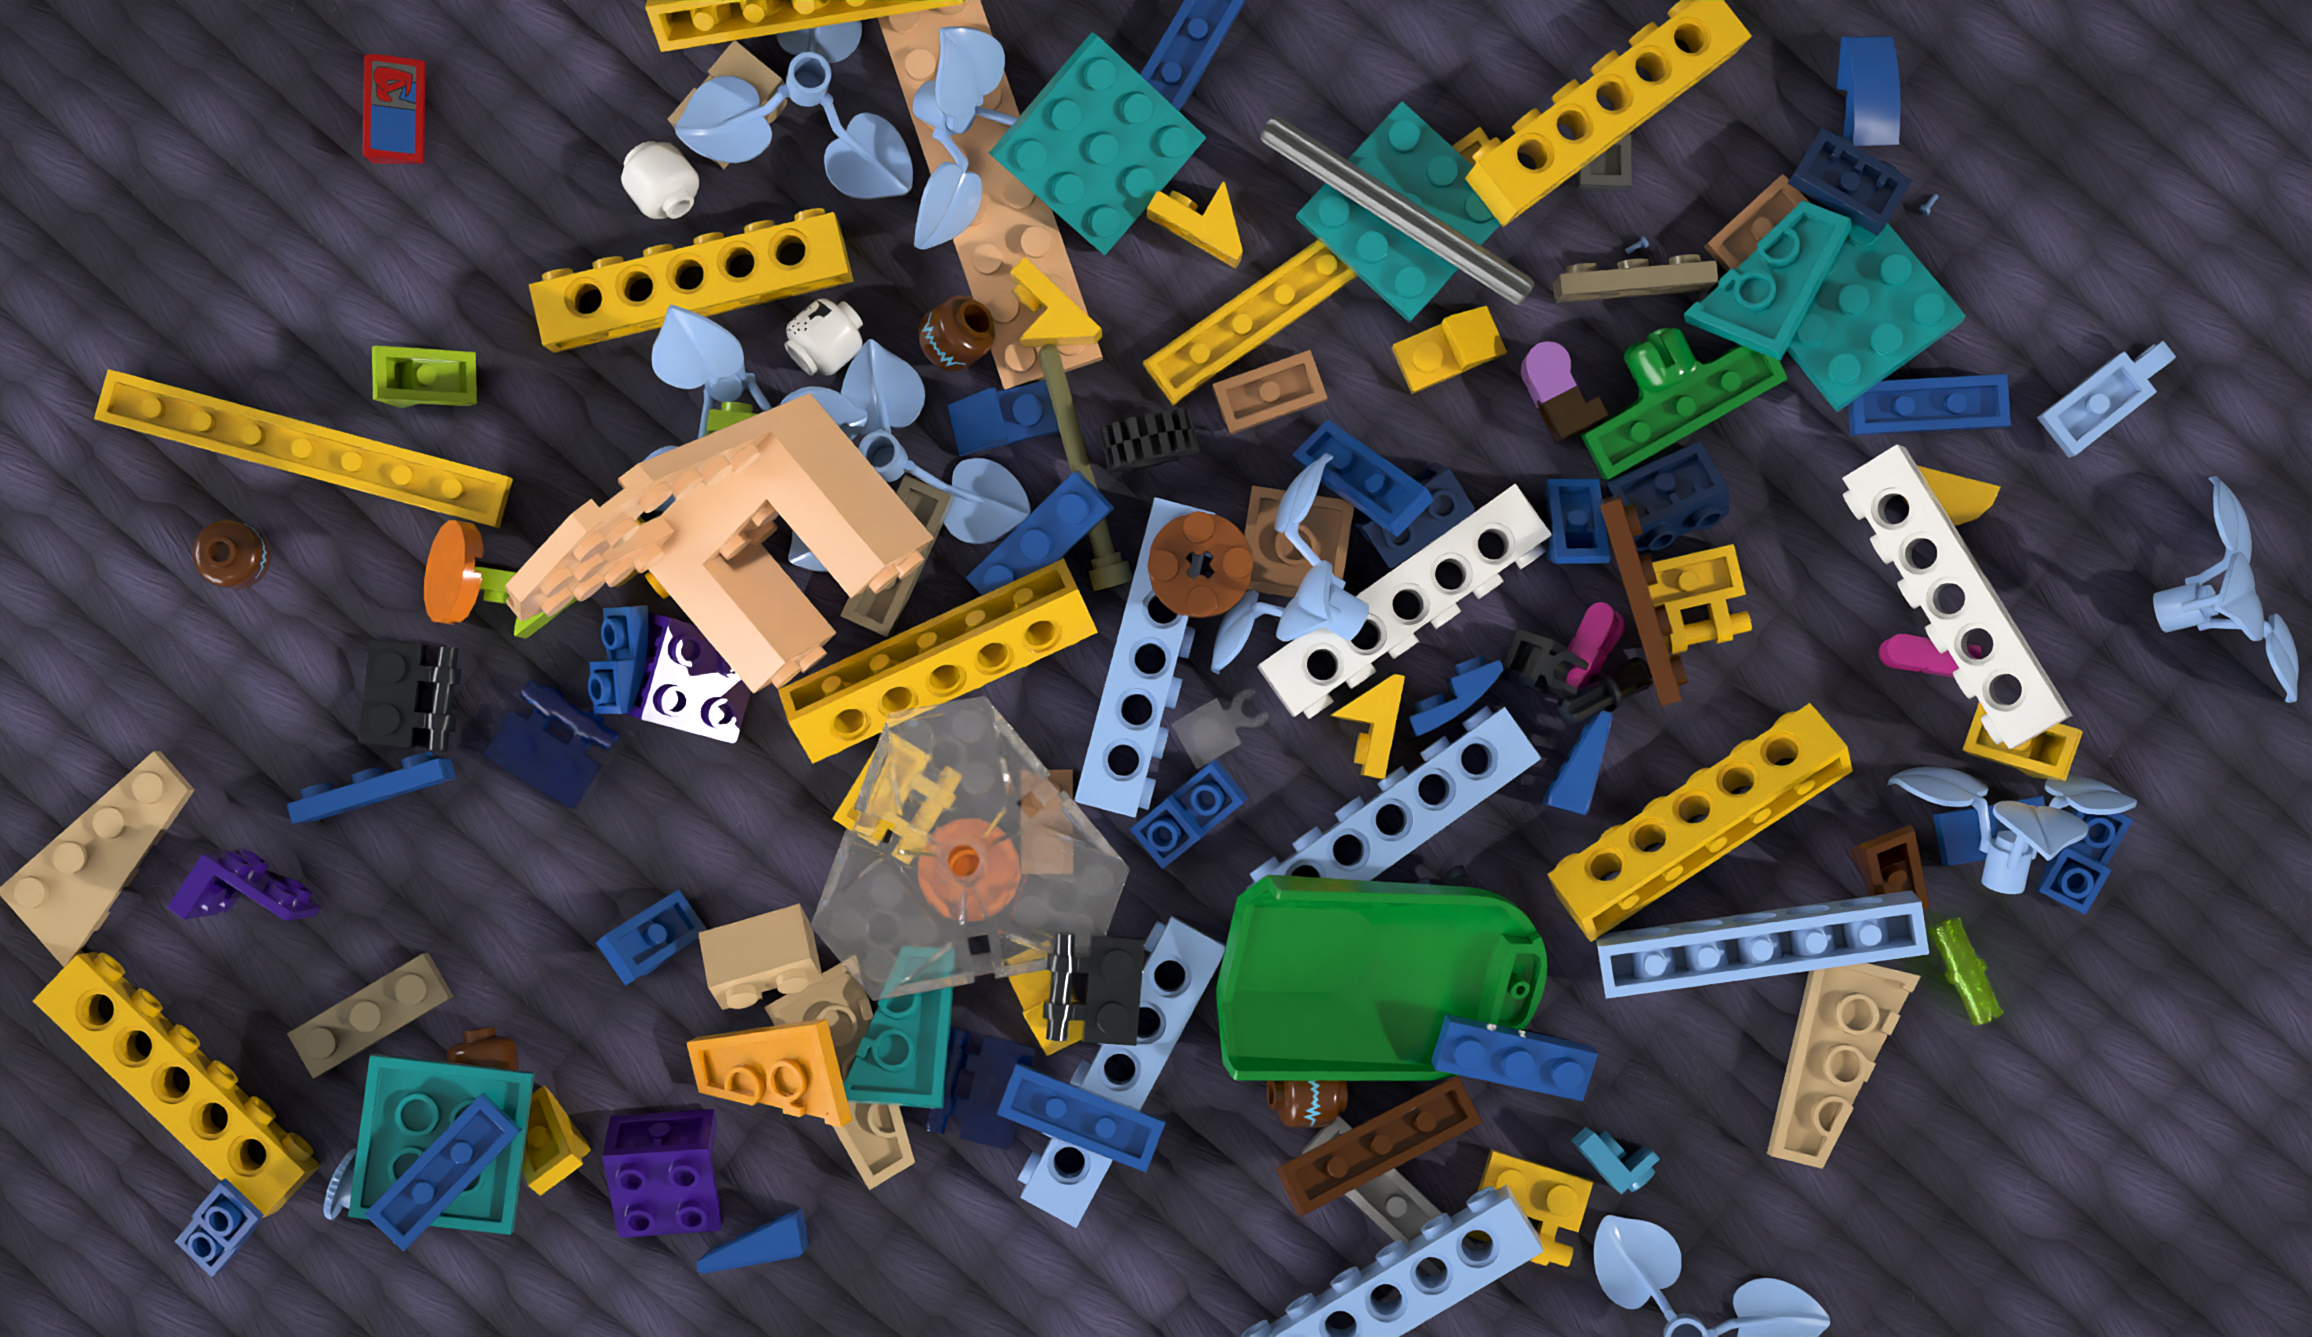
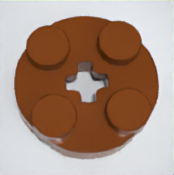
(1230, 562)

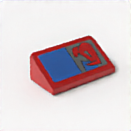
(394, 109)

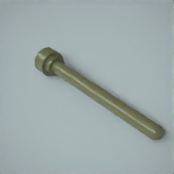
(1107, 566)

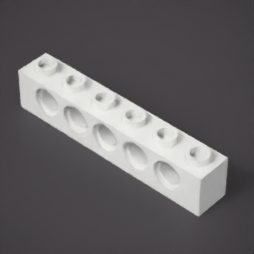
(1506, 515)
(2039, 702)

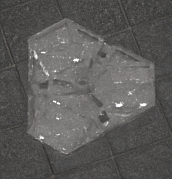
(946, 782)

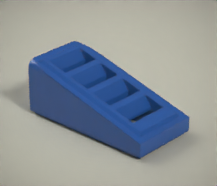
(1577, 776)
(772, 1241)

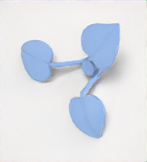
(967, 69)
(730, 127)
(701, 352)
(986, 494)
(1319, 597)
(2237, 599)
(2033, 828)
(1641, 1258)

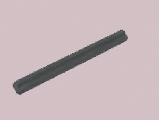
(1396, 210)

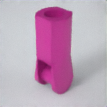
(1594, 641)
(1920, 654)

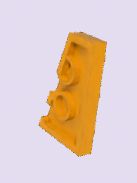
(774, 1066)

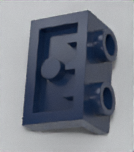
(1850, 181)
(1674, 496)
(1444, 513)

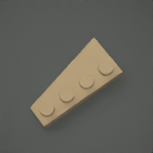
(81, 873)
(1832, 1053)
(877, 1132)

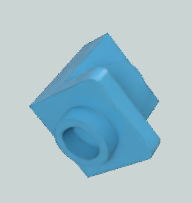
(1605, 1157)

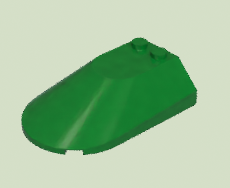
(1361, 974)

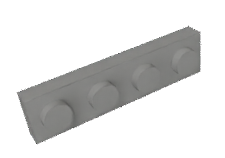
(1391, 1201)

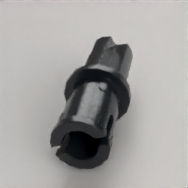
(1606, 691)

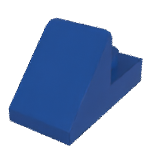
(1002, 417)
(1576, 522)
(651, 937)

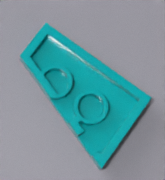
(1776, 284)
(904, 1052)

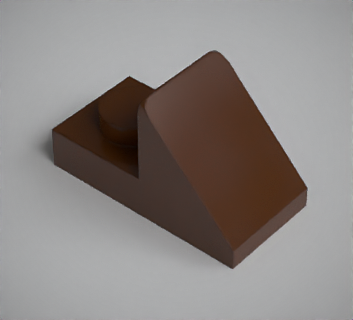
(1892, 864)

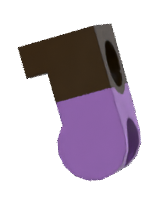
(1555, 393)

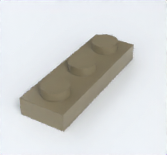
(1635, 279)
(883, 610)
(370, 1015)

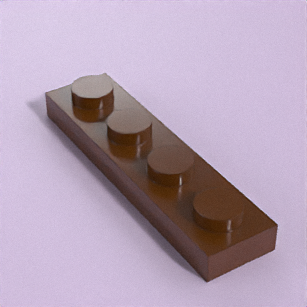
(1651, 620)
(1378, 1146)

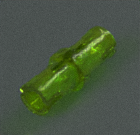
(1965, 971)

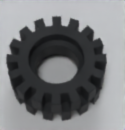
(1148, 440)

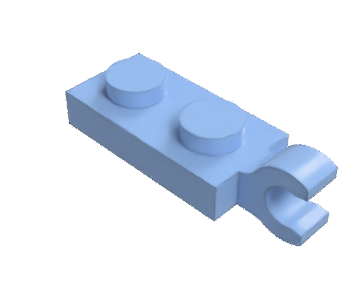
(2104, 398)

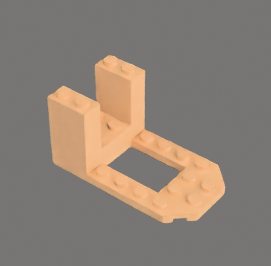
(711, 537)

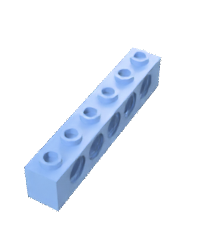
(1507, 755)
(1098, 783)
(1762, 944)
(1199, 954)
(1420, 1296)

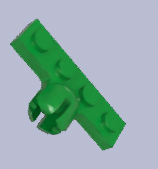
(1675, 397)

